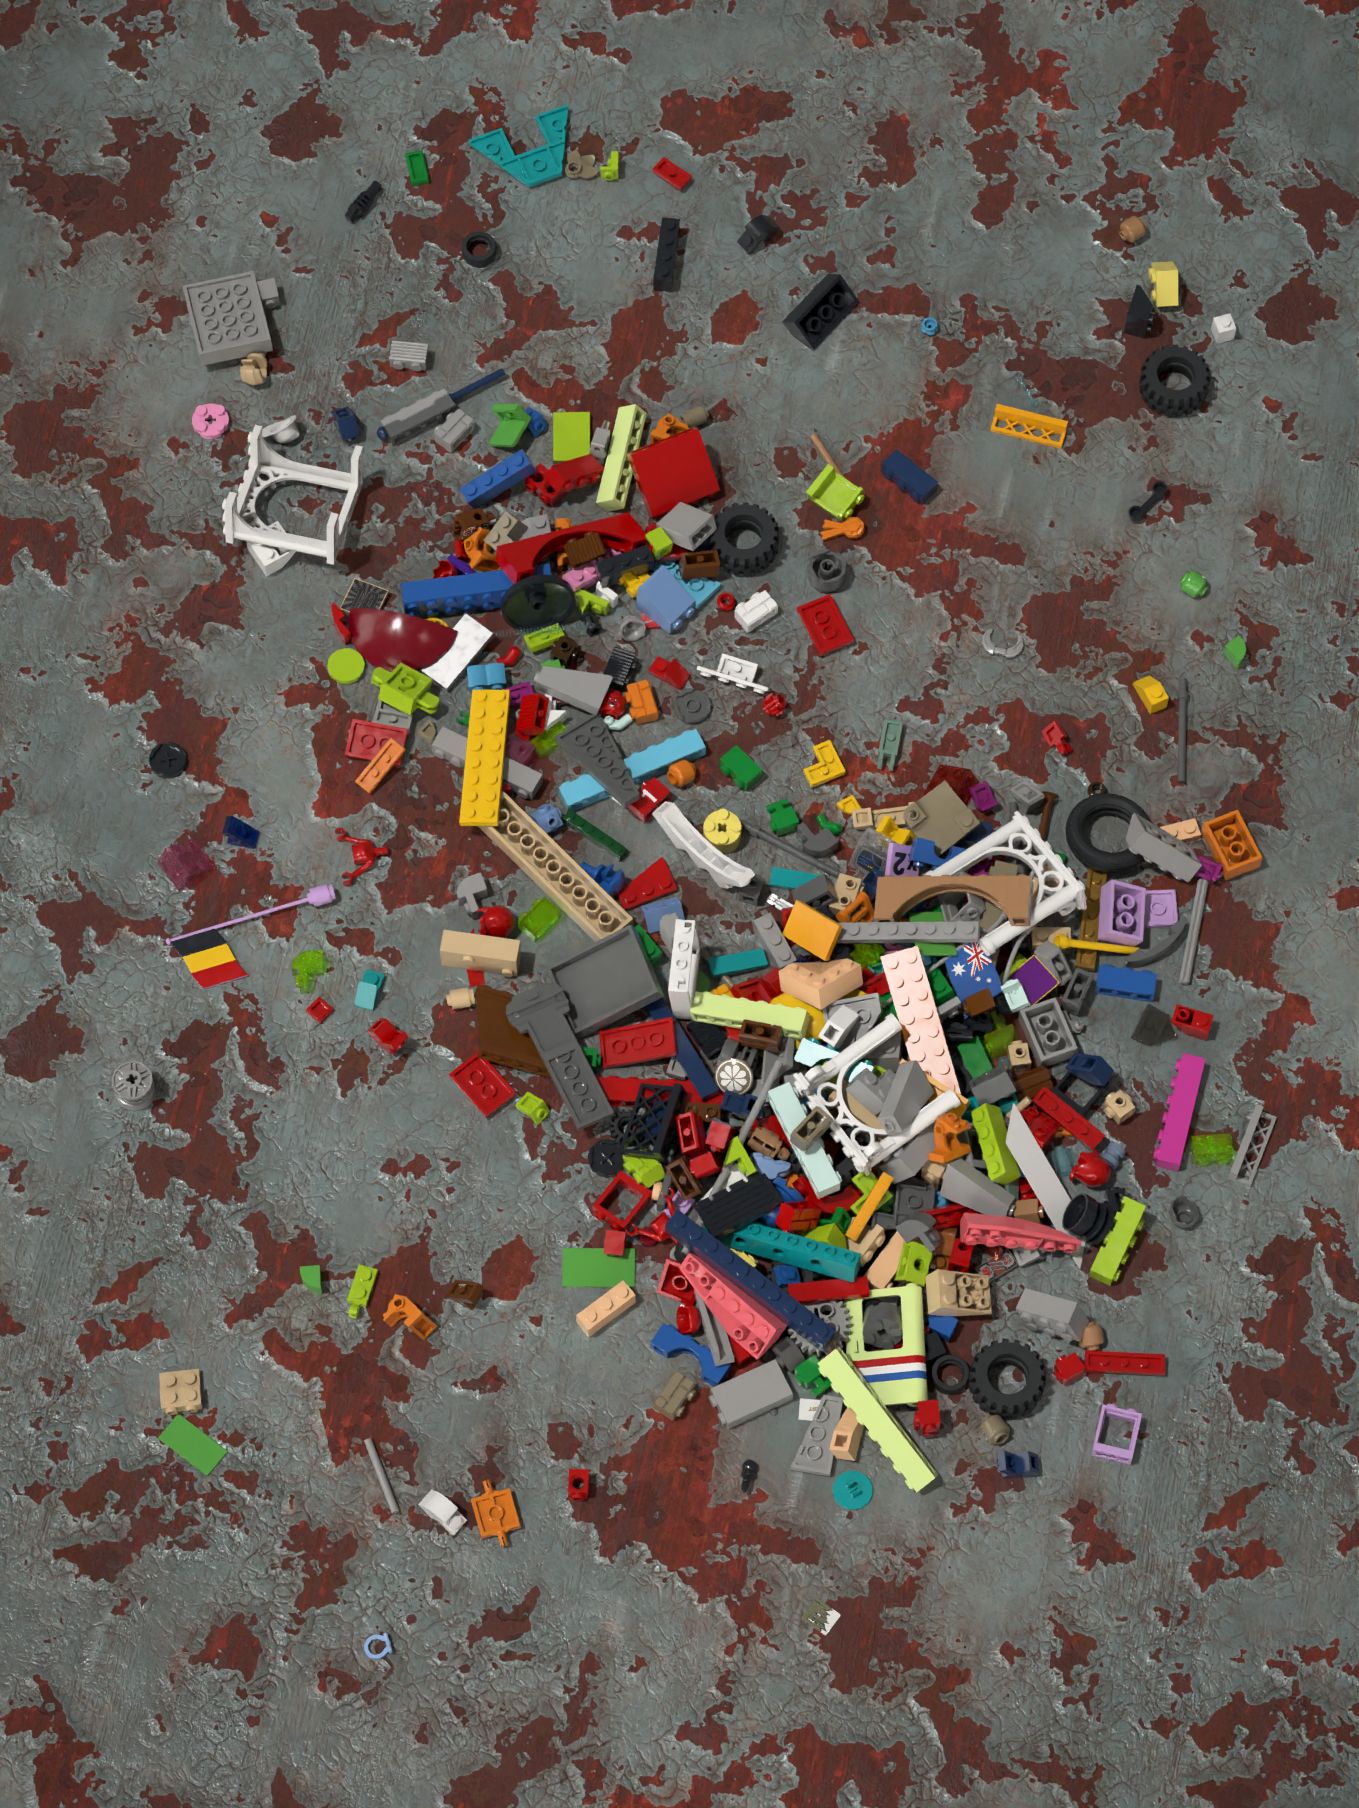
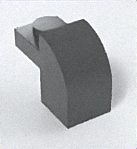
(817, 845)
(919, 1225)

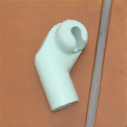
(614, 724)

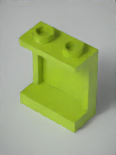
(835, 493)

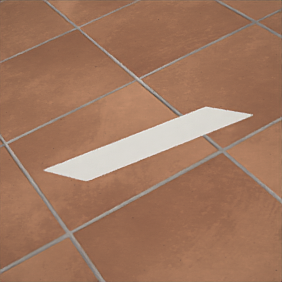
(1039, 1175)

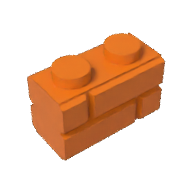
(642, 702)

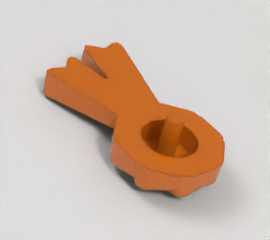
(851, 528)

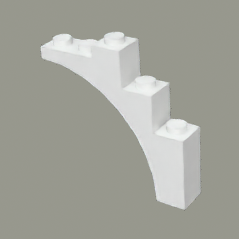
(704, 854)

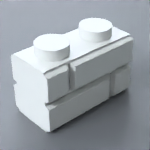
(755, 611)

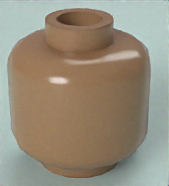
(1132, 229)
(1092, 1336)

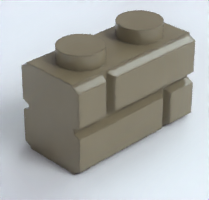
(810, 1129)
(674, 1396)

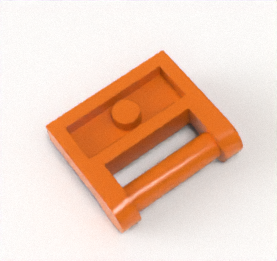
(864, 914)

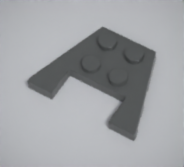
(910, 1197)

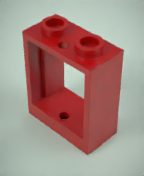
(633, 1187)

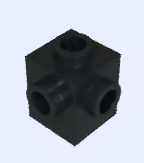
(980, 1024)

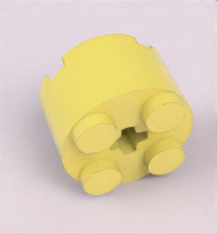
(723, 830)

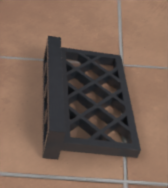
(667, 1128)

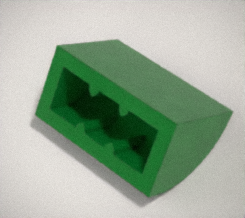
(976, 1057)

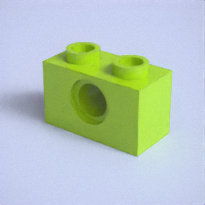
(906, 1269)

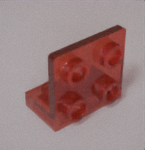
(958, 779)

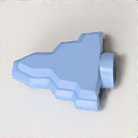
(769, 1166)

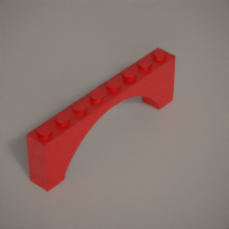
(522, 556)

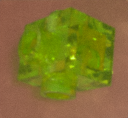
(867, 953)

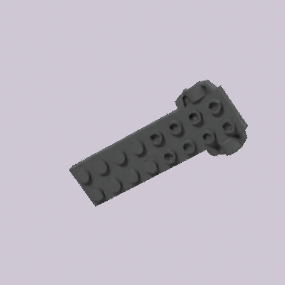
(542, 1015)

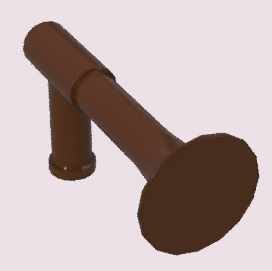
(1048, 800)

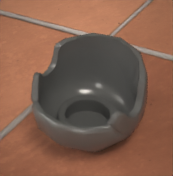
(1183, 1212)

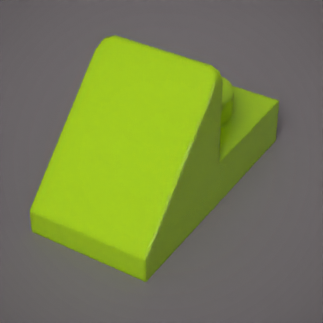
(590, 601)
(737, 1152)

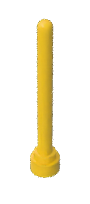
(1063, 942)

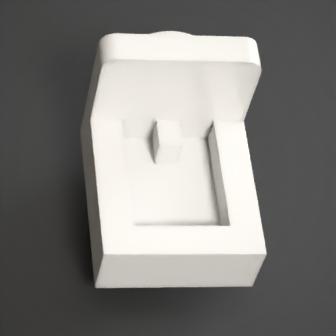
(607, 594)

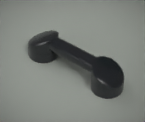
(1159, 491)

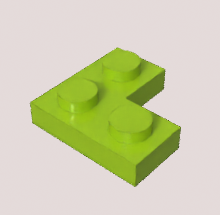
(865, 1185)

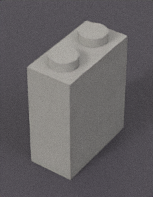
(687, 526)

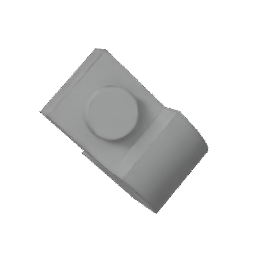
(470, 890)

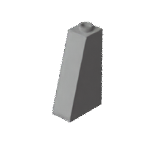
(574, 687)
(905, 1098)
(975, 1190)

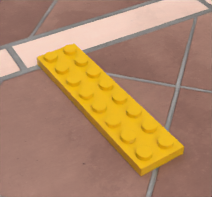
(485, 758)

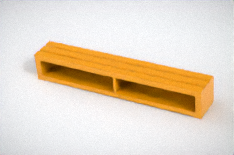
(869, 1207)

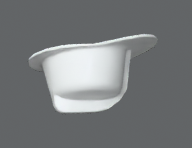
(282, 431)

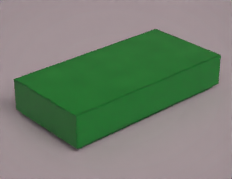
(417, 168)

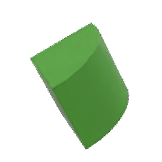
(1235, 651)
(312, 1278)

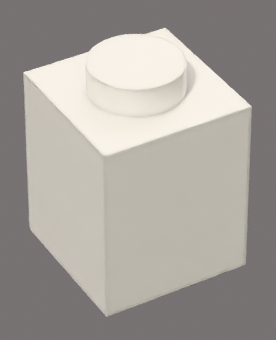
(1223, 328)

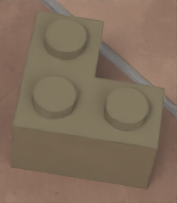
(505, 531)

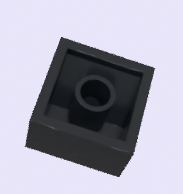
(1139, 315)

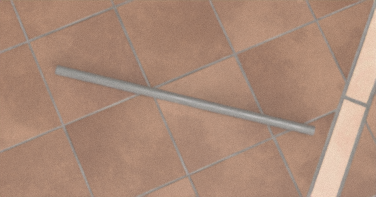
(744, 1133)

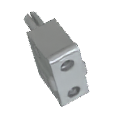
(601, 443)

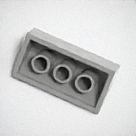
(1162, 848)

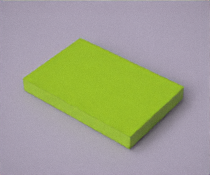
(570, 435)

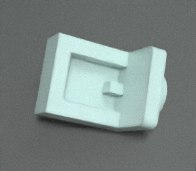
(1015, 995)

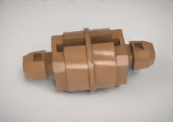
(766, 1143)

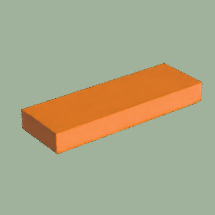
(380, 765)

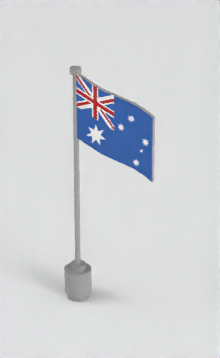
(968, 971)

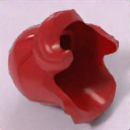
(496, 921)
(1092, 1170)

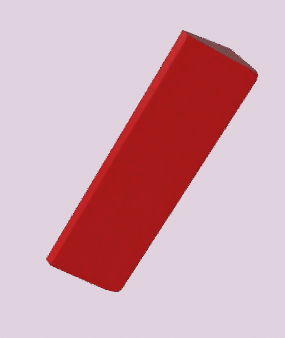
(948, 1215)

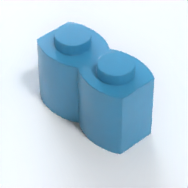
(487, 677)

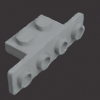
(784, 1056)

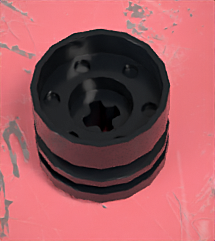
(1088, 1218)

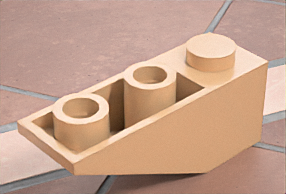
(846, 1437)

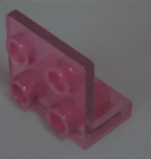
(183, 862)

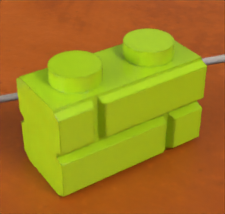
(644, 1169)

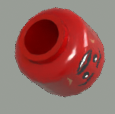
(613, 704)

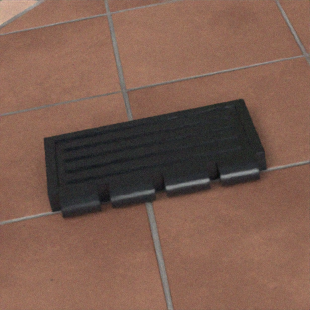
(738, 1206)

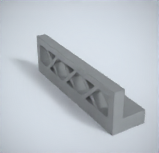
(1247, 1140)
(715, 1335)

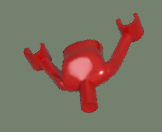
(362, 853)
(658, 1223)

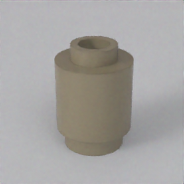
(695, 416)

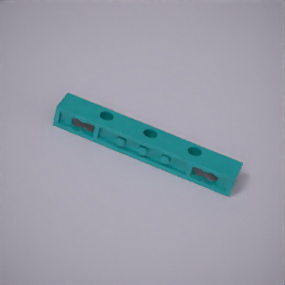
(795, 1250)

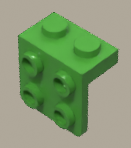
(512, 425)

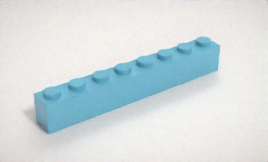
(640, 767)

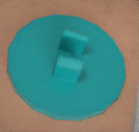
(852, 1490)

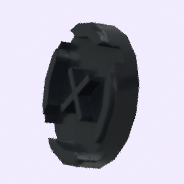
(167, 760)
(605, 1158)

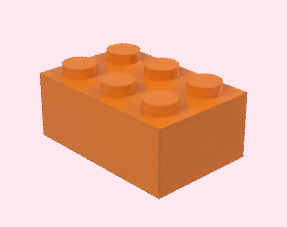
(1231, 844)

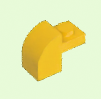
(889, 829)

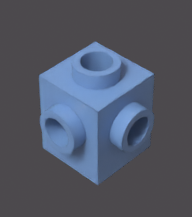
(547, 818)

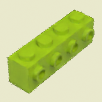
(992, 1138)

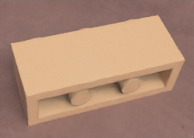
(606, 1308)

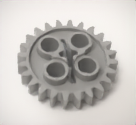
(836, 1319)

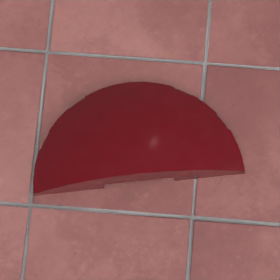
(395, 637)

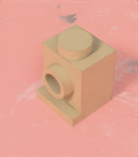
(1018, 1062)

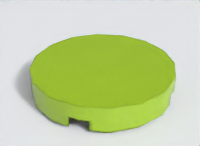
(346, 666)

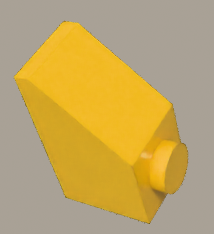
(1151, 694)

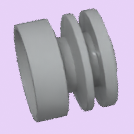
(136, 1095)

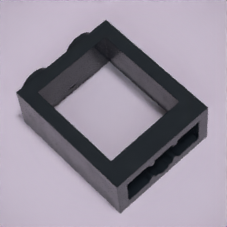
(1057, 1090)

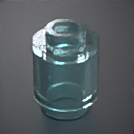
(1062, 1160)

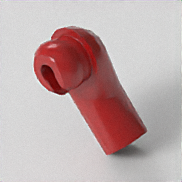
(511, 658)

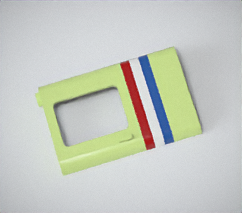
(893, 1374)

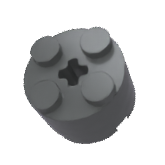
(827, 571)
(882, 1325)

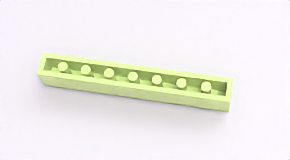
(877, 1419)

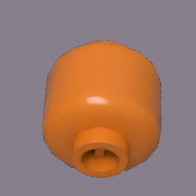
(681, 773)

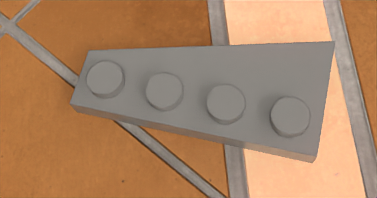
(814, 1451)

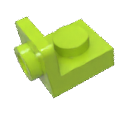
(612, 170)
(533, 1107)

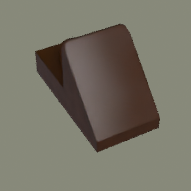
(465, 1293)

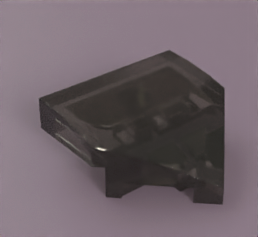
(1153, 1027)

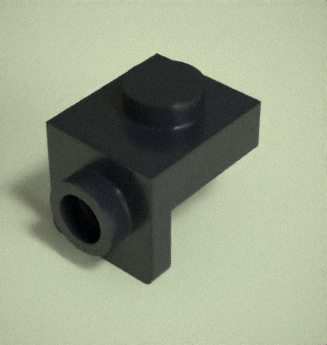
(1111, 1196)

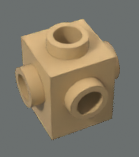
(1119, 1106)

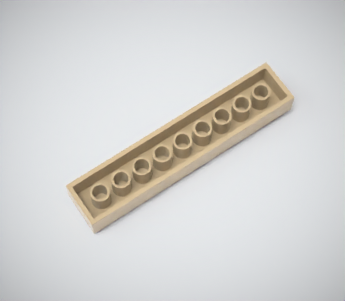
(556, 872)

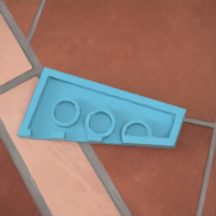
(698, 588)

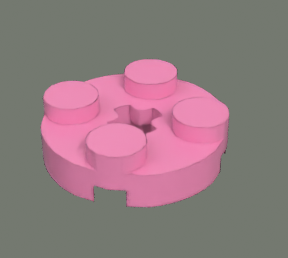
(208, 411)

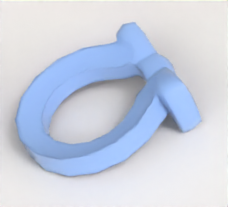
(388, 1649)

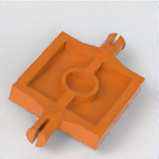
(495, 1513)

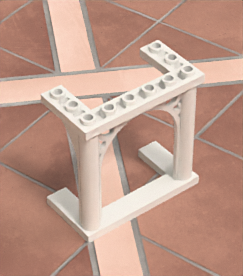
(268, 462)

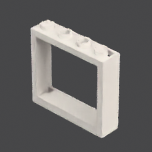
(684, 968)

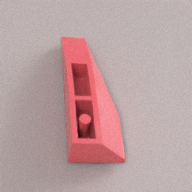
(1013, 1233)
(736, 1311)

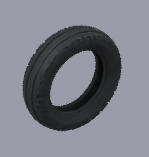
(1087, 853)

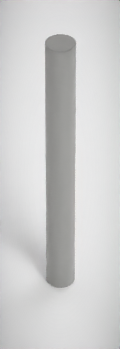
(381, 1475)

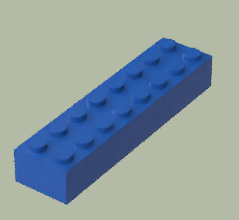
(458, 593)

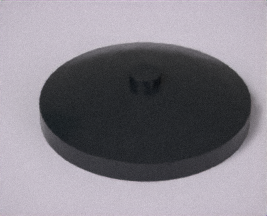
(538, 602)

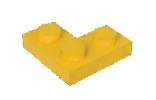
(828, 766)

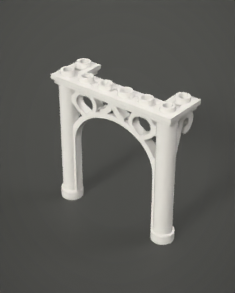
(1009, 836)
(875, 1151)

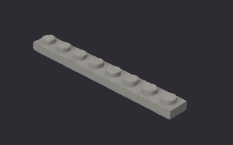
(909, 932)

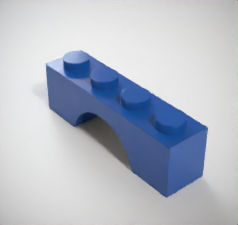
(670, 1342)

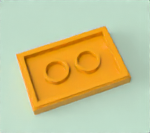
(812, 930)

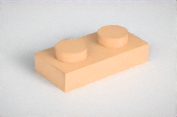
(1184, 830)

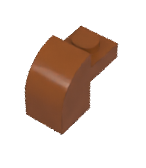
(942, 1253)

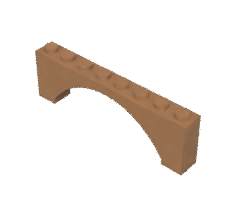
(900, 894)

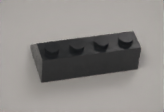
(821, 311)

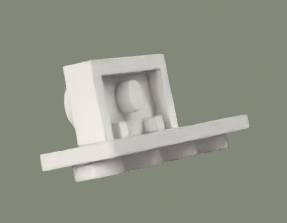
(737, 670)

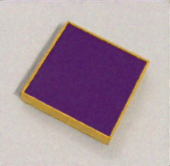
(1035, 979)

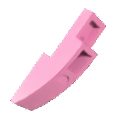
(585, 575)

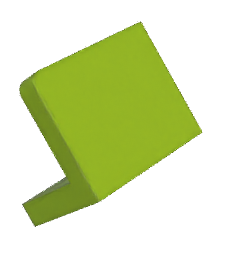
(660, 541)

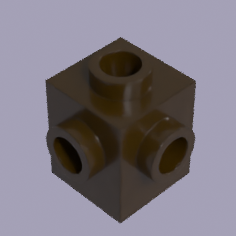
(565, 650)

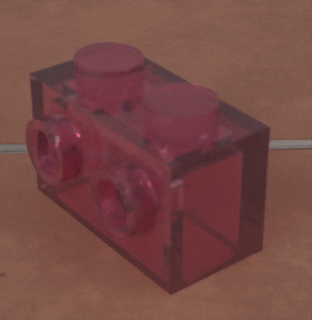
(519, 750)

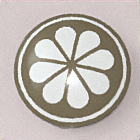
(734, 1076)

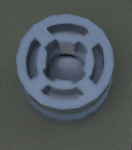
(1113, 1154)

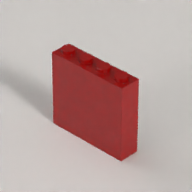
(673, 472)

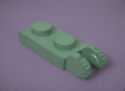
(889, 742)

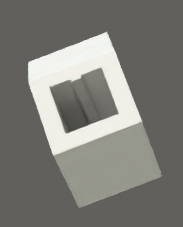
(839, 1026)

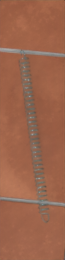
(544, 630)

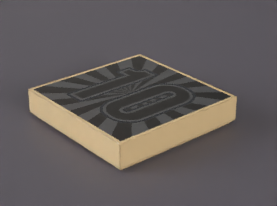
(364, 596)

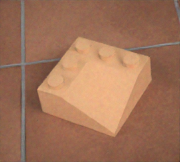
(820, 981)

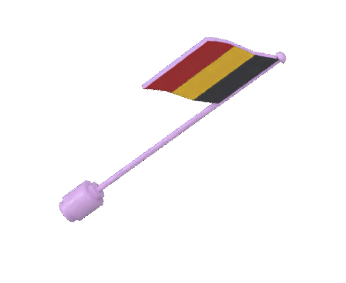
(209, 954)

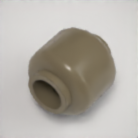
(994, 1429)

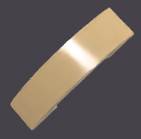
(866, 818)

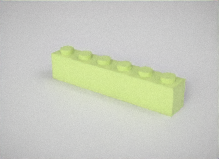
(617, 469)
(732, 1011)

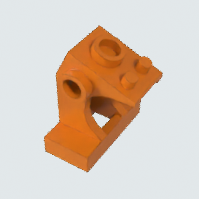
(667, 424)
(479, 551)
(946, 1142)
(416, 1320)

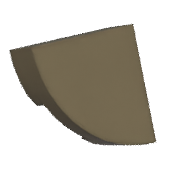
(427, 731)

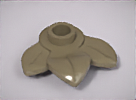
(582, 165)

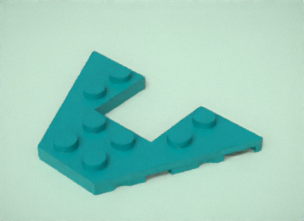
(534, 165)

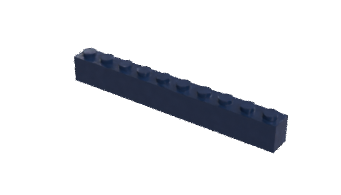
(749, 1280)

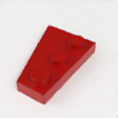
(648, 886)

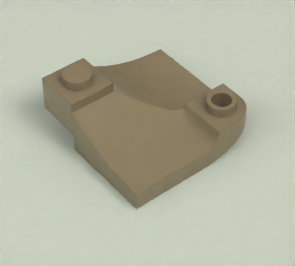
(941, 818)

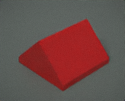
(675, 1284)

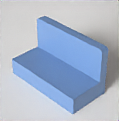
(655, 911)

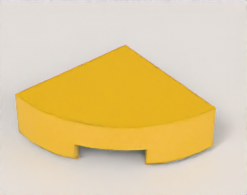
(848, 804)

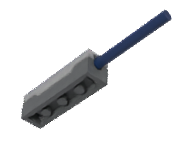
(426, 412)

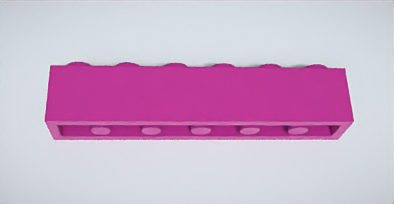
(1180, 1112)

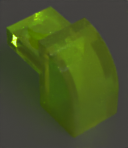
(305, 965)
(1000, 1038)

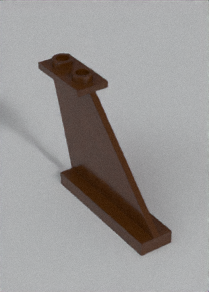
(499, 1039)

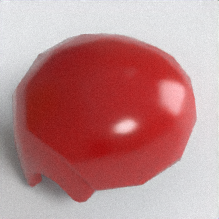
(445, 569)
(688, 1319)

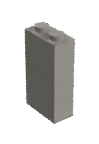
(750, 1394)

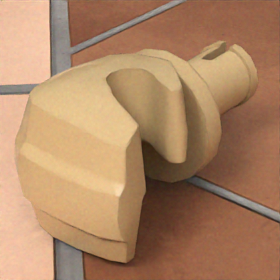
(254, 369)

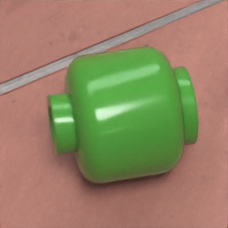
(1193, 583)

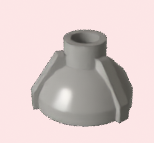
(633, 630)

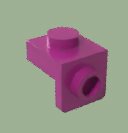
(983, 797)
(1209, 870)

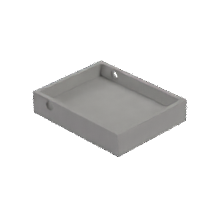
(227, 318)

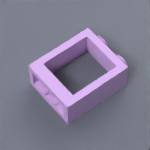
(1115, 1453)

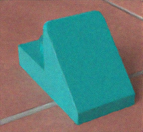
(369, 990)

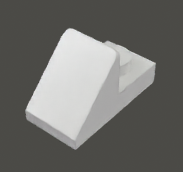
(553, 715)

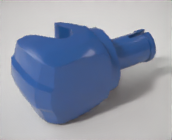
(605, 877)

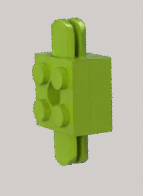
(405, 689)

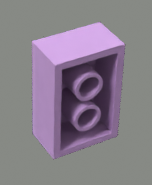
(1121, 913)

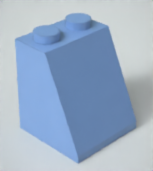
(665, 600)

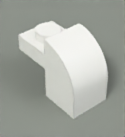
(442, 1510)

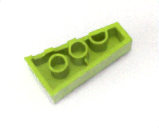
(1118, 1241)

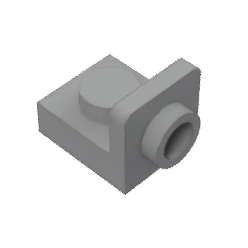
(1026, 1256)

